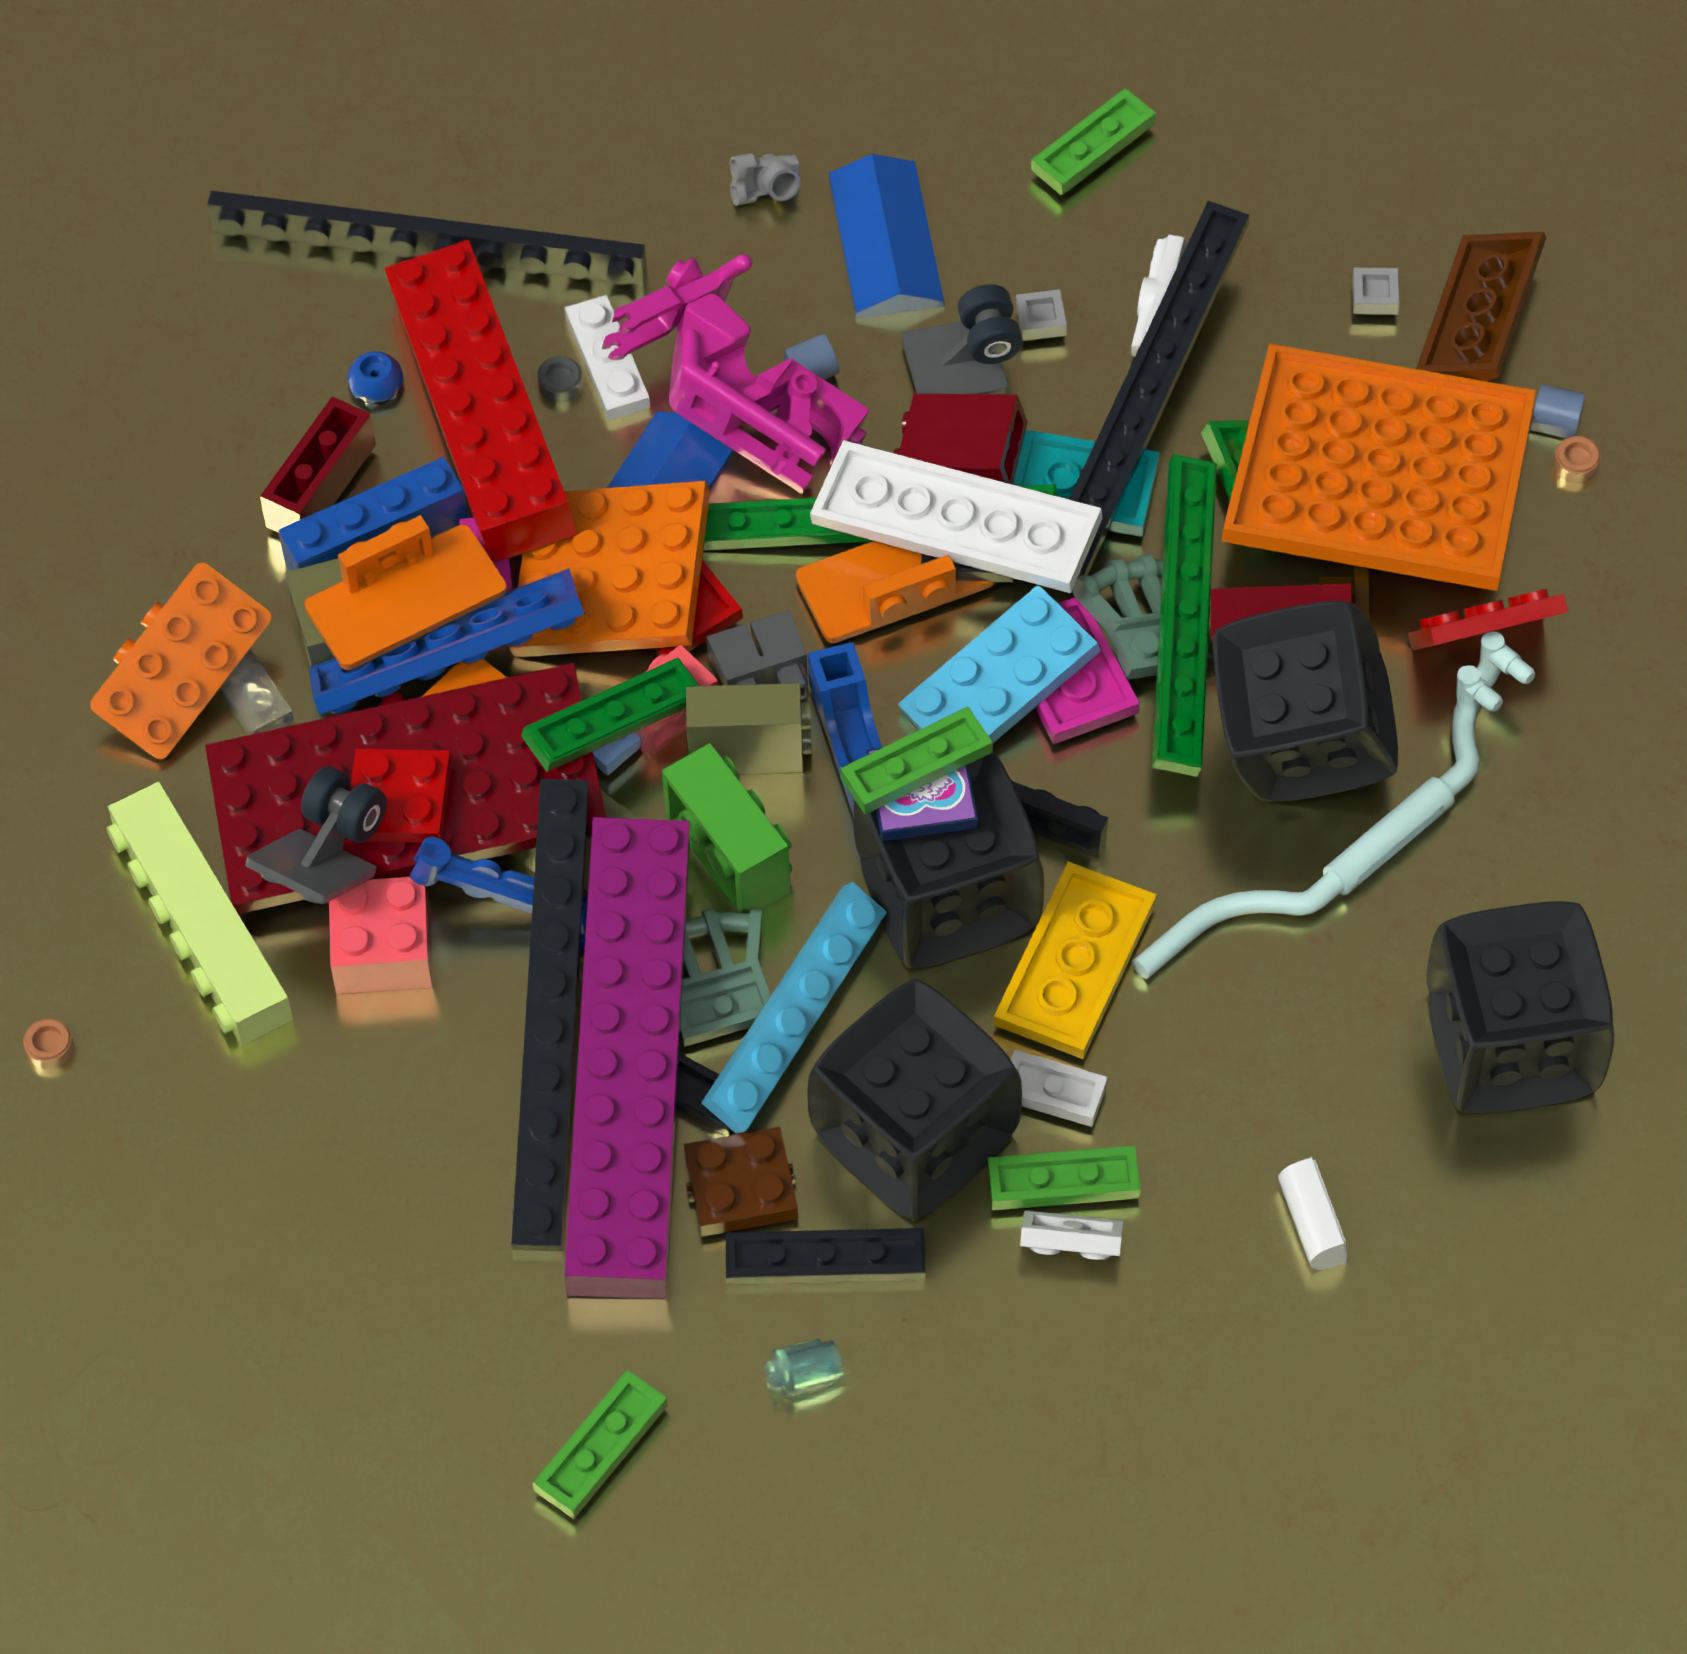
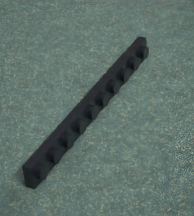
(418, 235)
(1158, 365)
(550, 1016)

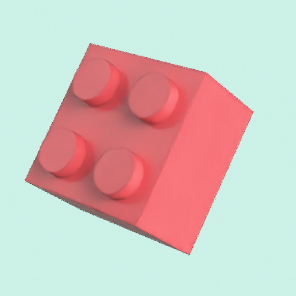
(381, 937)

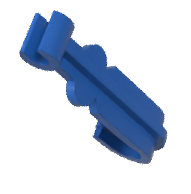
(478, 878)

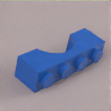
(425, 491)
(843, 704)

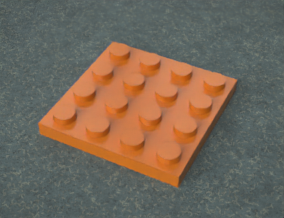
(631, 568)

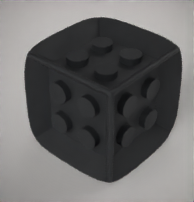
(1305, 701)
(959, 887)
(1520, 1007)
(914, 1099)

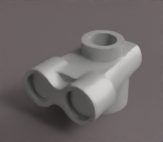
(763, 176)

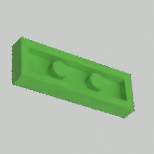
(1093, 141)
(916, 760)
(1063, 1177)
(600, 1444)

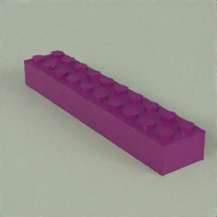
(628, 1059)

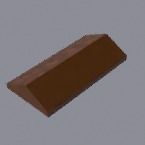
(1481, 304)

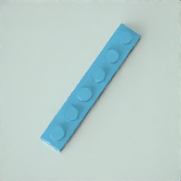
(794, 1008)

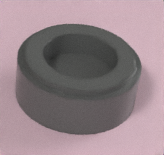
(559, 379)

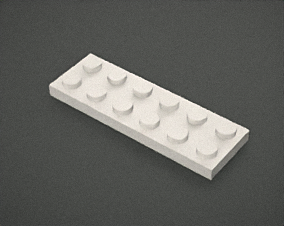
(956, 515)

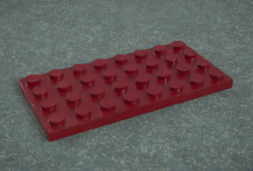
(491, 786)

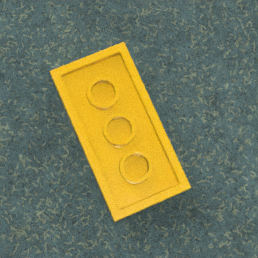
(1075, 960)

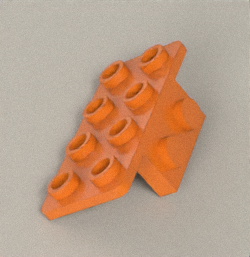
(877, 587)
(402, 589)
(179, 660)

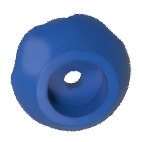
(376, 388)

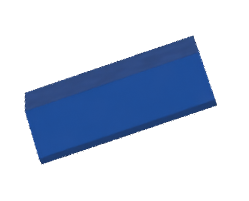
(885, 236)
(672, 453)

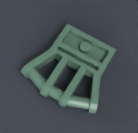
(1135, 635)
(725, 997)

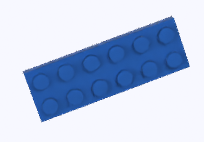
(507, 621)

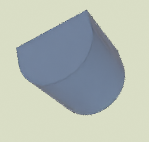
(816, 356)
(1557, 411)

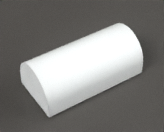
(1313, 1214)

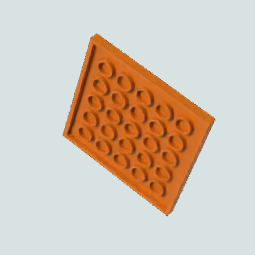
(1380, 467)

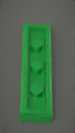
(609, 715)

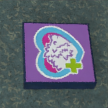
(930, 810)

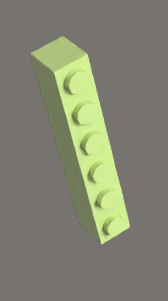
(199, 913)

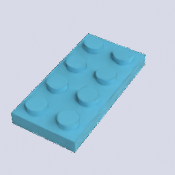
(1006, 667)

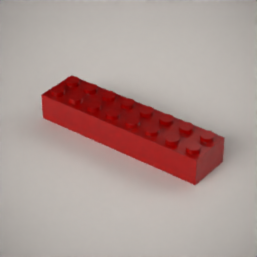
(480, 402)

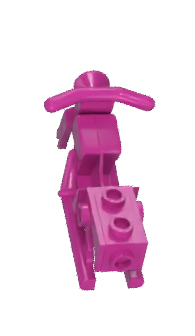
(718, 390)

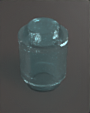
(803, 1367)

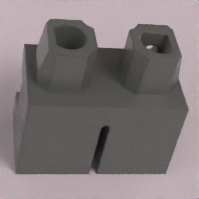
(765, 656)

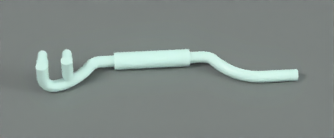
(1383, 838)

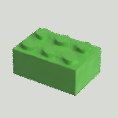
(728, 830)

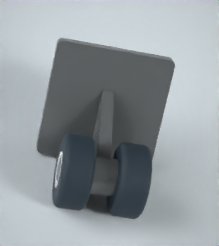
(966, 353)
(318, 864)

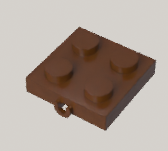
(740, 1181)

